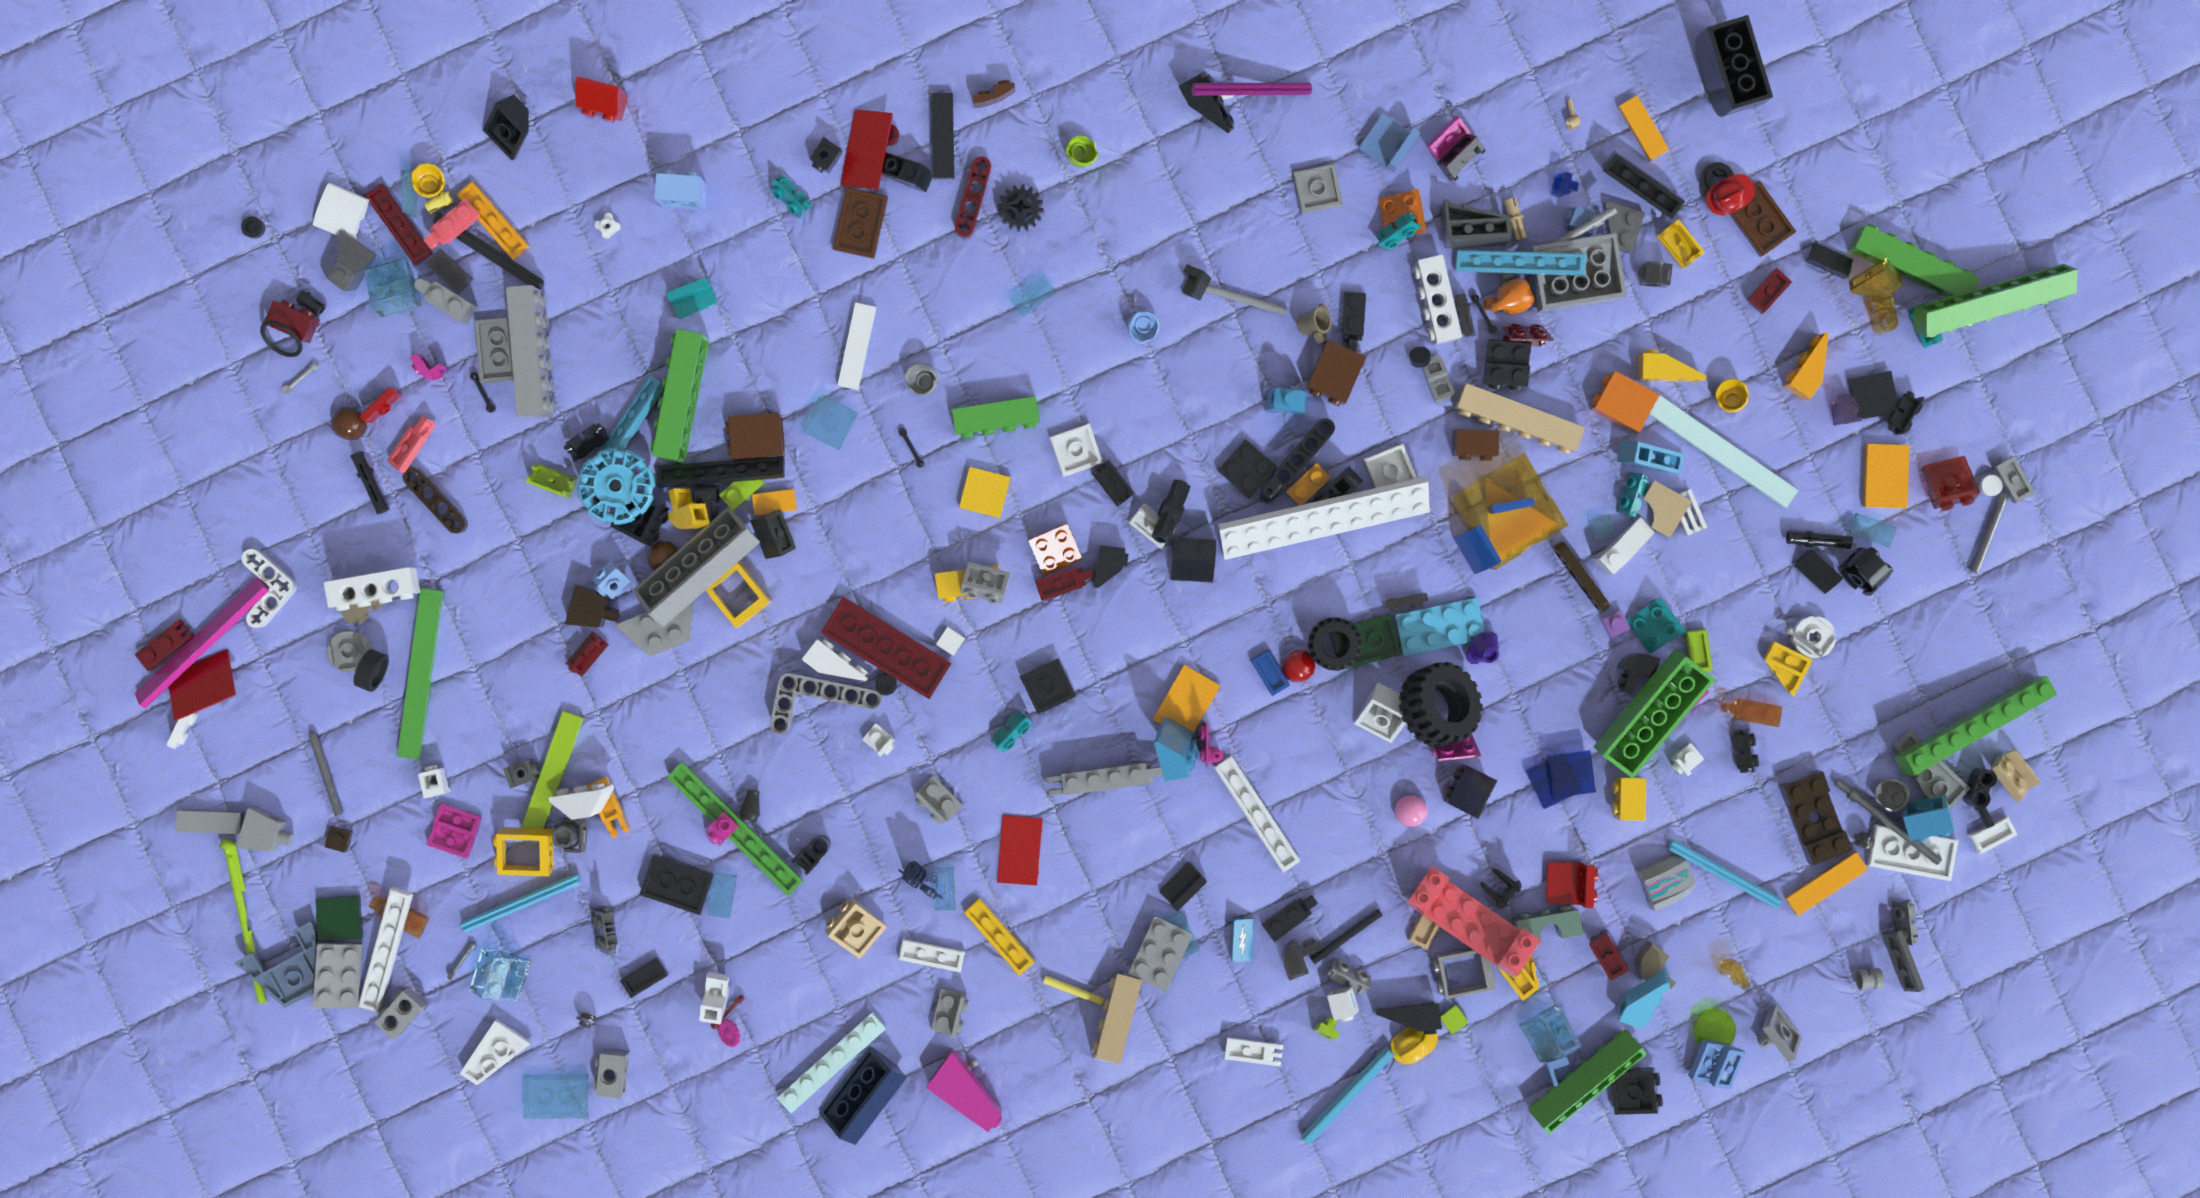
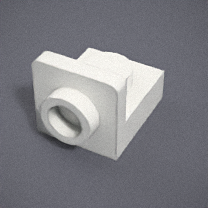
(879, 740)
(1686, 759)

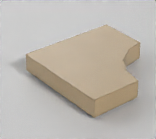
(1667, 507)

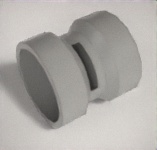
(1870, 978)

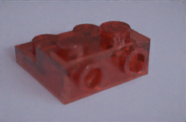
(1950, 483)

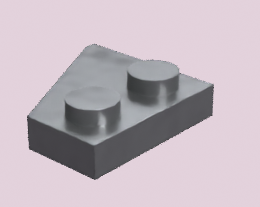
(1625, 224)

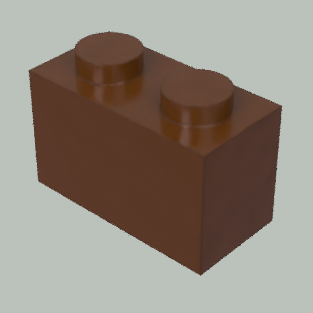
(1475, 444)

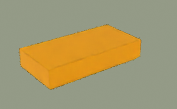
(768, 502)

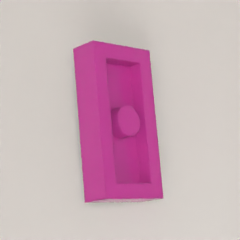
(1447, 137)

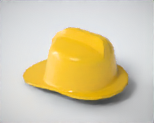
(1412, 1045)

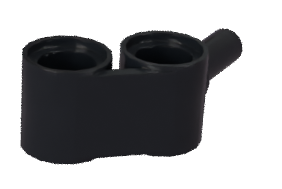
(1983, 790)

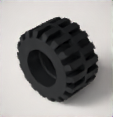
(1348, 657)

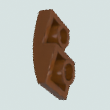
(1001, 91)

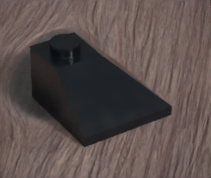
(508, 125)

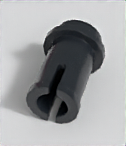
(305, 299)

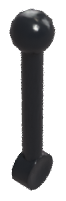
(1492, 329)
(490, 407)
(903, 433)

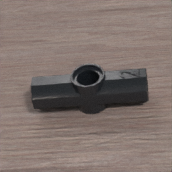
(1170, 511)

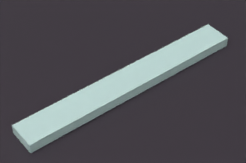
(1723, 452)

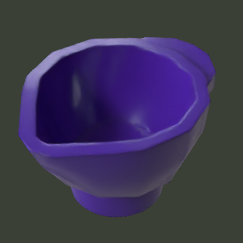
(1483, 648)

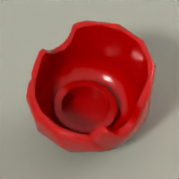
(1298, 666)

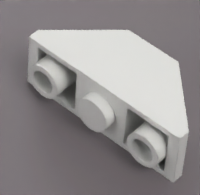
(582, 801)

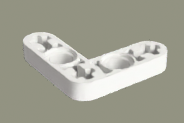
(275, 589)

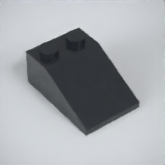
(1469, 790)

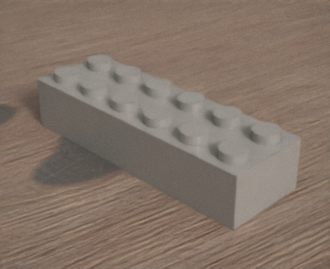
(530, 352)
(695, 566)

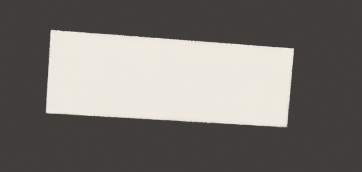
(931, 955)

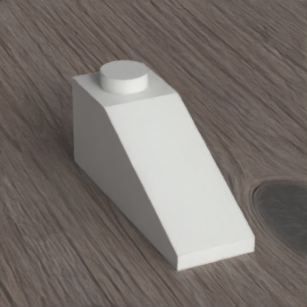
(1624, 547)

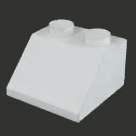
(1381, 713)

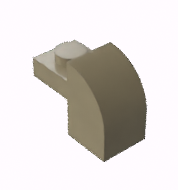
(1650, 960)

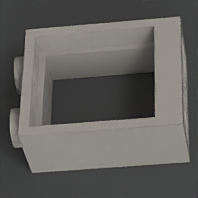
(1485, 969)

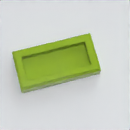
(1698, 648)

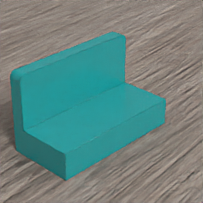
(692, 298)

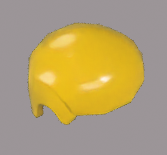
(428, 180)
(1732, 395)

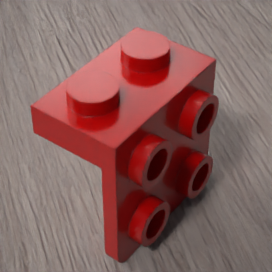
(1571, 883)

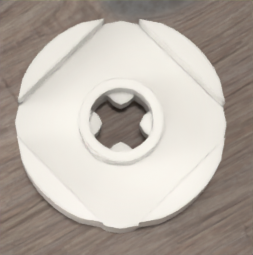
(1824, 634)

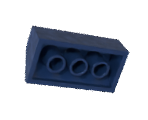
(862, 1096)

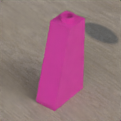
(963, 1091)

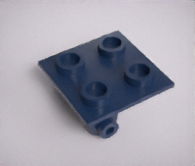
(914, 876)

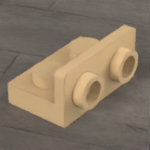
(2014, 774)

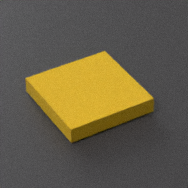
(984, 492)

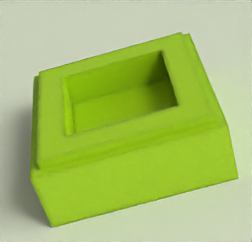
(1453, 1019)

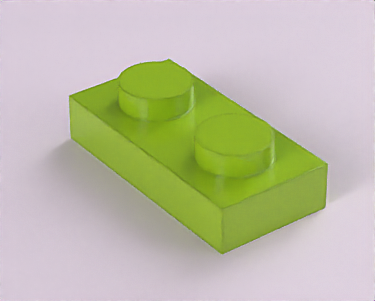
(739, 492)

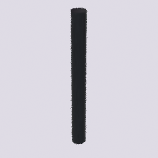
(1346, 936)

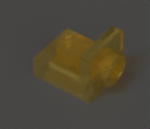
(1737, 973)

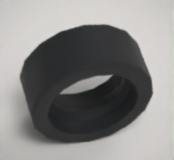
(371, 670)

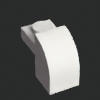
(715, 998)

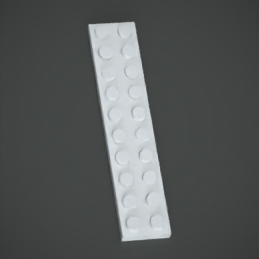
(1324, 518)

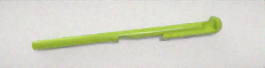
(238, 887)

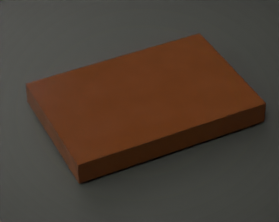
(1763, 222)
(860, 223)

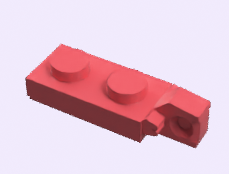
(452, 224)
(411, 444)

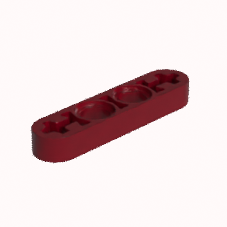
(970, 196)

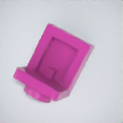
(423, 368)
(720, 829)

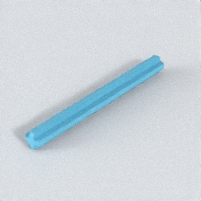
(1724, 873)
(520, 902)
(1347, 1095)

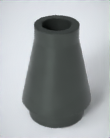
(751, 807)

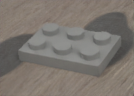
(1160, 953)
(337, 975)

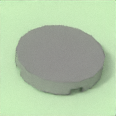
(347, 650)

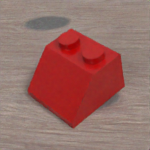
(600, 99)

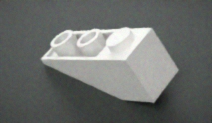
(827, 661)

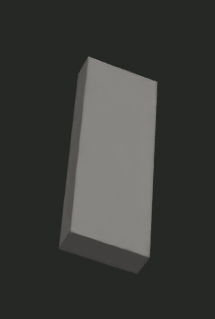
(209, 821)

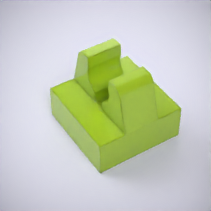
(1327, 1029)

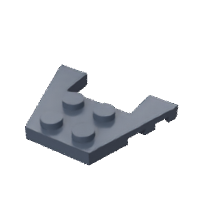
(291, 978)

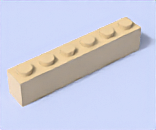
(1519, 418)

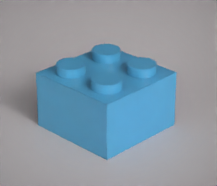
(1928, 818)

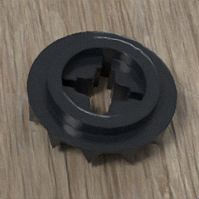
(1716, 169)

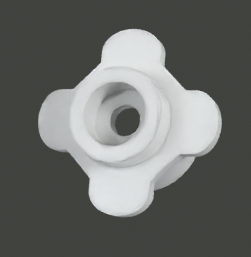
(613, 228)

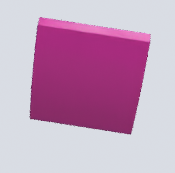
(454, 831)

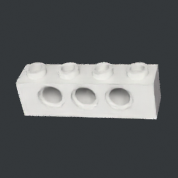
(1436, 267)
(337, 590)

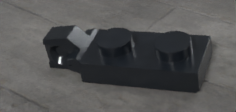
(1353, 318)
(1289, 917)

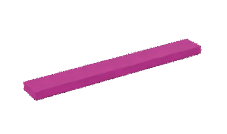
(201, 642)

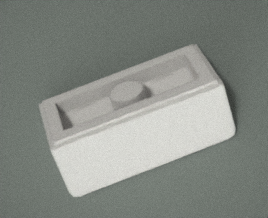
(1145, 522)

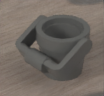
(570, 834)

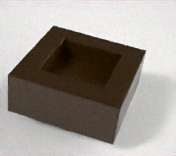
(338, 839)

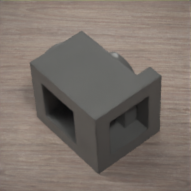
(513, 775)

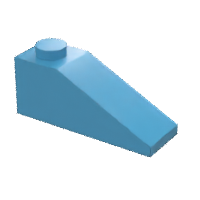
(1650, 457)

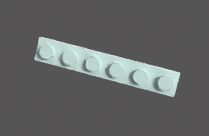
(831, 1062)

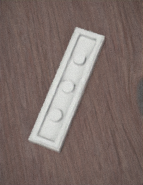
(857, 346)

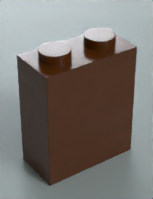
(1335, 373)
(755, 436)

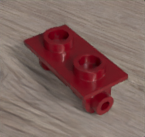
(586, 654)

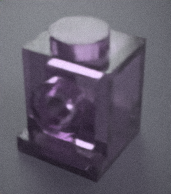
(1844, 410)

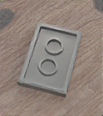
(494, 350)

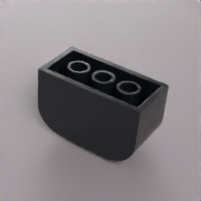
(1732, 66)

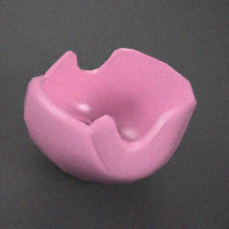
(1411, 810)

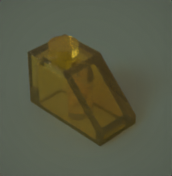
(1877, 280)

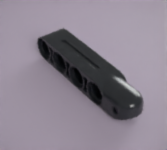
(1306, 455)

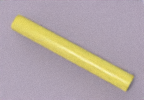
(1073, 990)

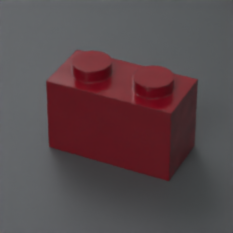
(300, 322)

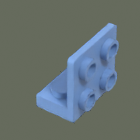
(1388, 142)

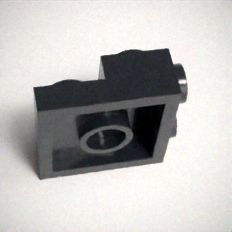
(1507, 364)
(645, 526)
(1637, 1092)

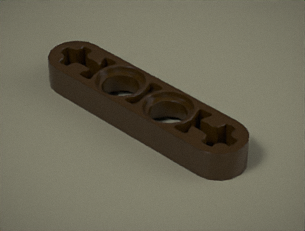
(437, 498)
(1581, 577)

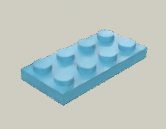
(1439, 626)

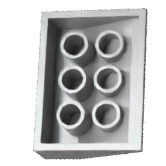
(1602, 277)

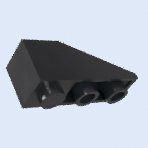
(1207, 105)
(907, 172)

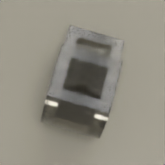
(1293, 956)

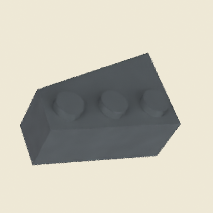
(1473, 227)

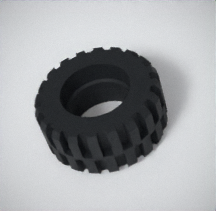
(1461, 698)

